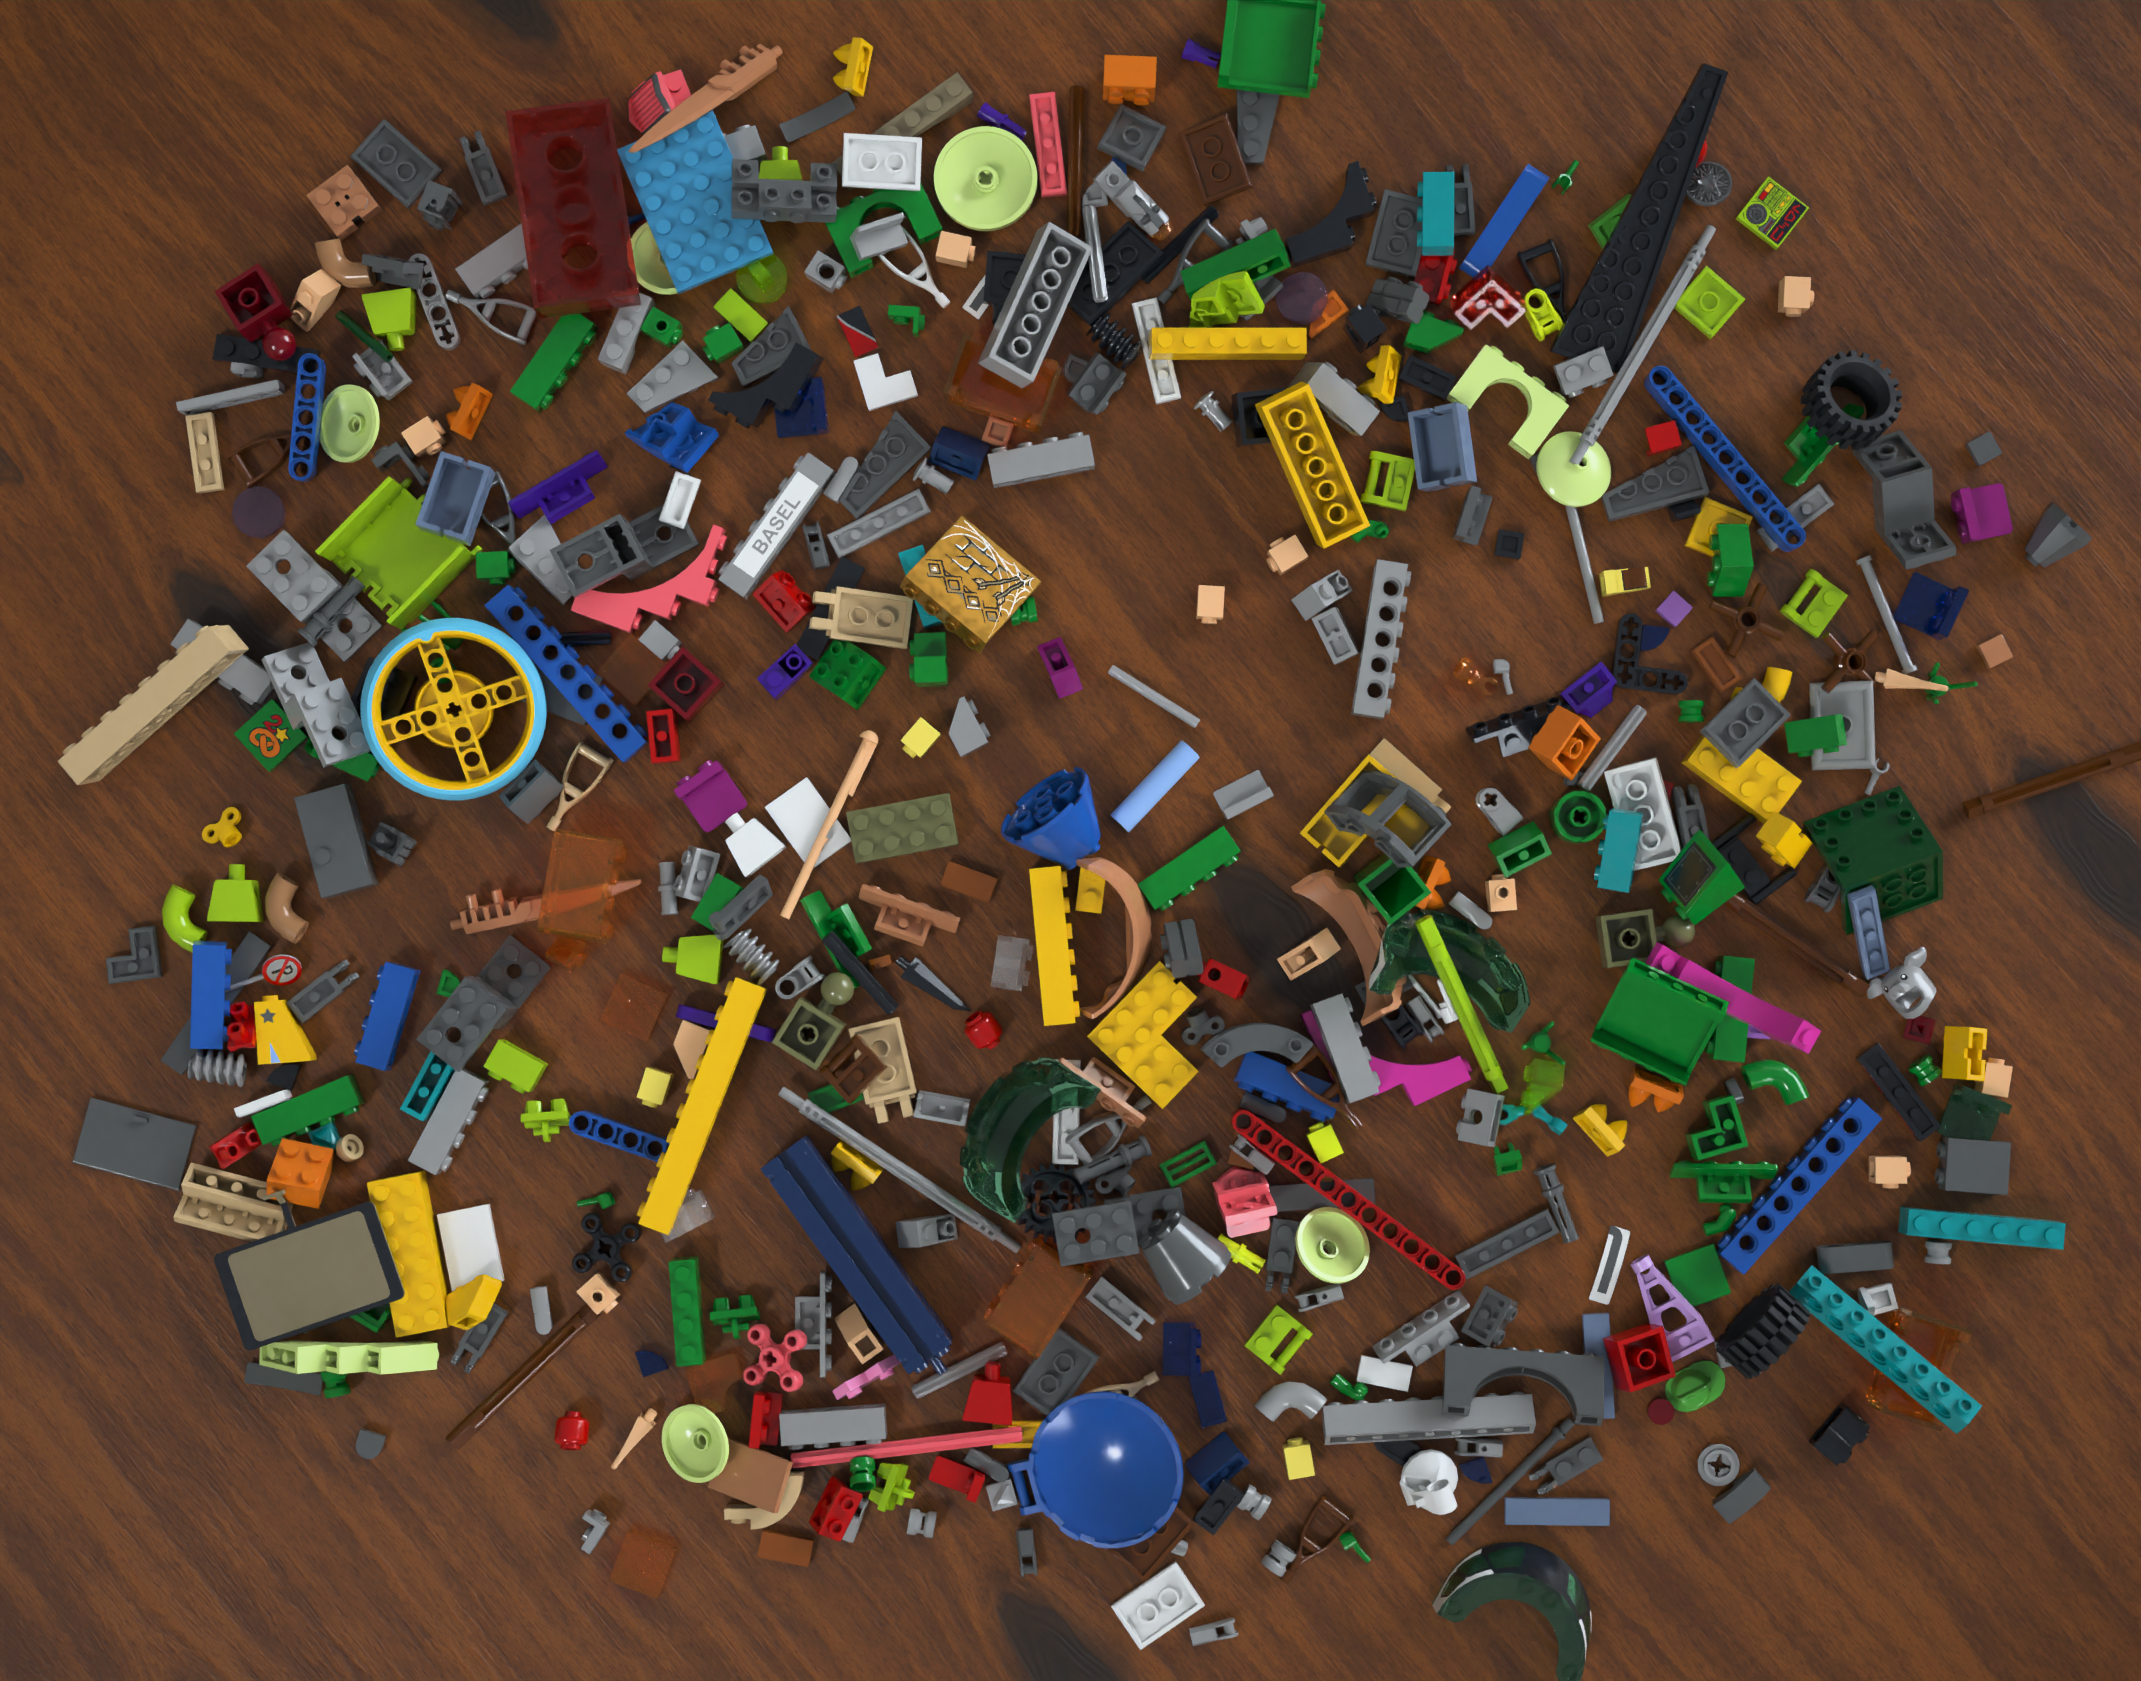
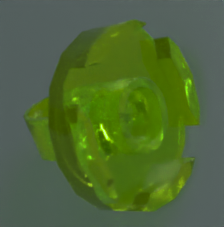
(763, 280)

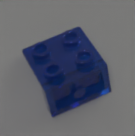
(809, 417)
(1930, 606)
(1179, 1349)

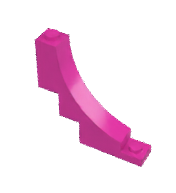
(1742, 1005)
(1419, 1080)

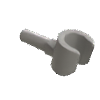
(1502, 666)
(1874, 777)

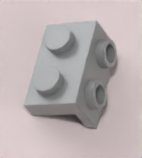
(1582, 371)
(386, 377)
(696, 873)

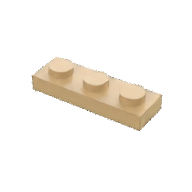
(204, 453)

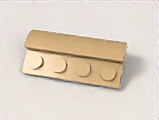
(228, 1204)

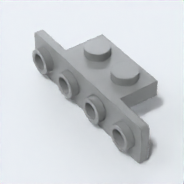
(811, 1318)
(1425, 1333)

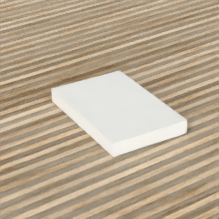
(881, 162)
(800, 817)
(470, 1244)
(1157, 1605)

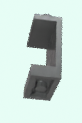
(1973, 1165)

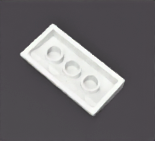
(1642, 790)

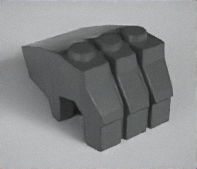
(391, 843)

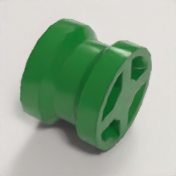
(1691, 711)
(1924, 1070)

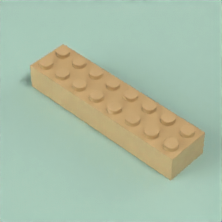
(152, 703)

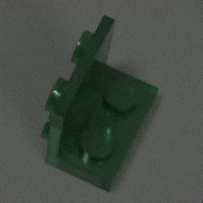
(1971, 1114)

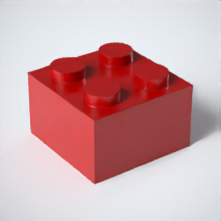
(1639, 1357)

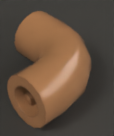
(341, 269)
(280, 911)

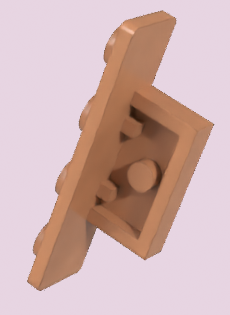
(904, 917)
(1113, 1091)

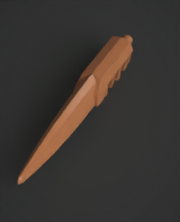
(727, 86)
(508, 912)

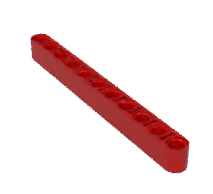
(1358, 1205)

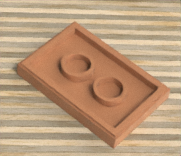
(753, 1476)

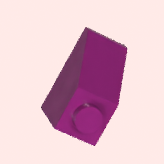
(1060, 667)

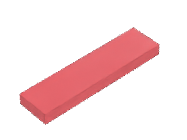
(1048, 144)

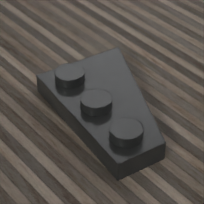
(769, 350)

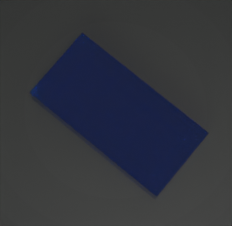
(1208, 1399)

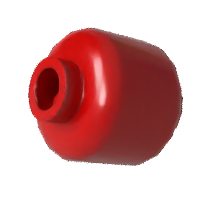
(983, 1030)
(571, 1431)

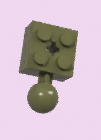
(1644, 935)
(836, 990)

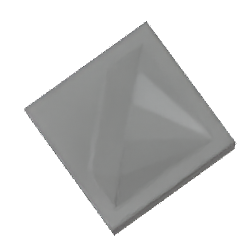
(1001, 1494)

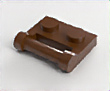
(858, 1074)

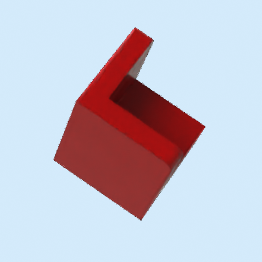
(1662, 438)

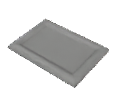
(1856, 704)

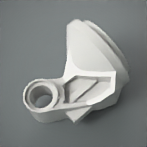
(1430, 1481)

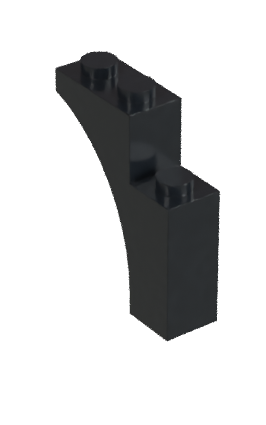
(1332, 233)
(783, 388)

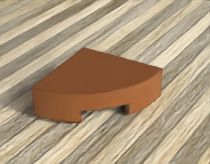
(879, 962)

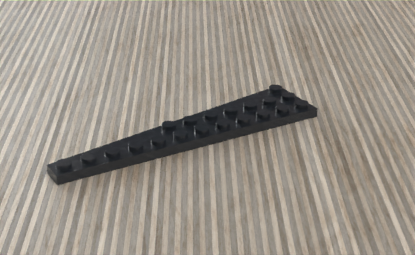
(1627, 268)

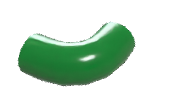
(1775, 1074)

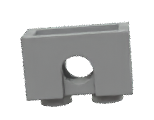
(1491, 1108)

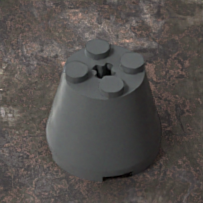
(1182, 1256)

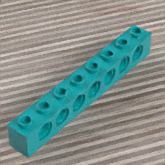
(1885, 1350)

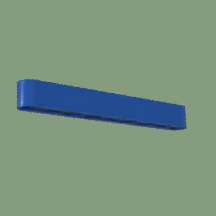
(1726, 472)

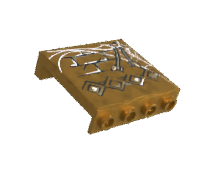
(969, 584)

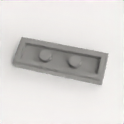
(1803, 510)

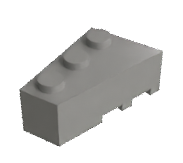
(1338, 397)

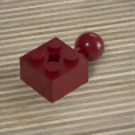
(257, 309)

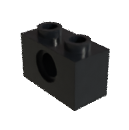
(1364, 327)

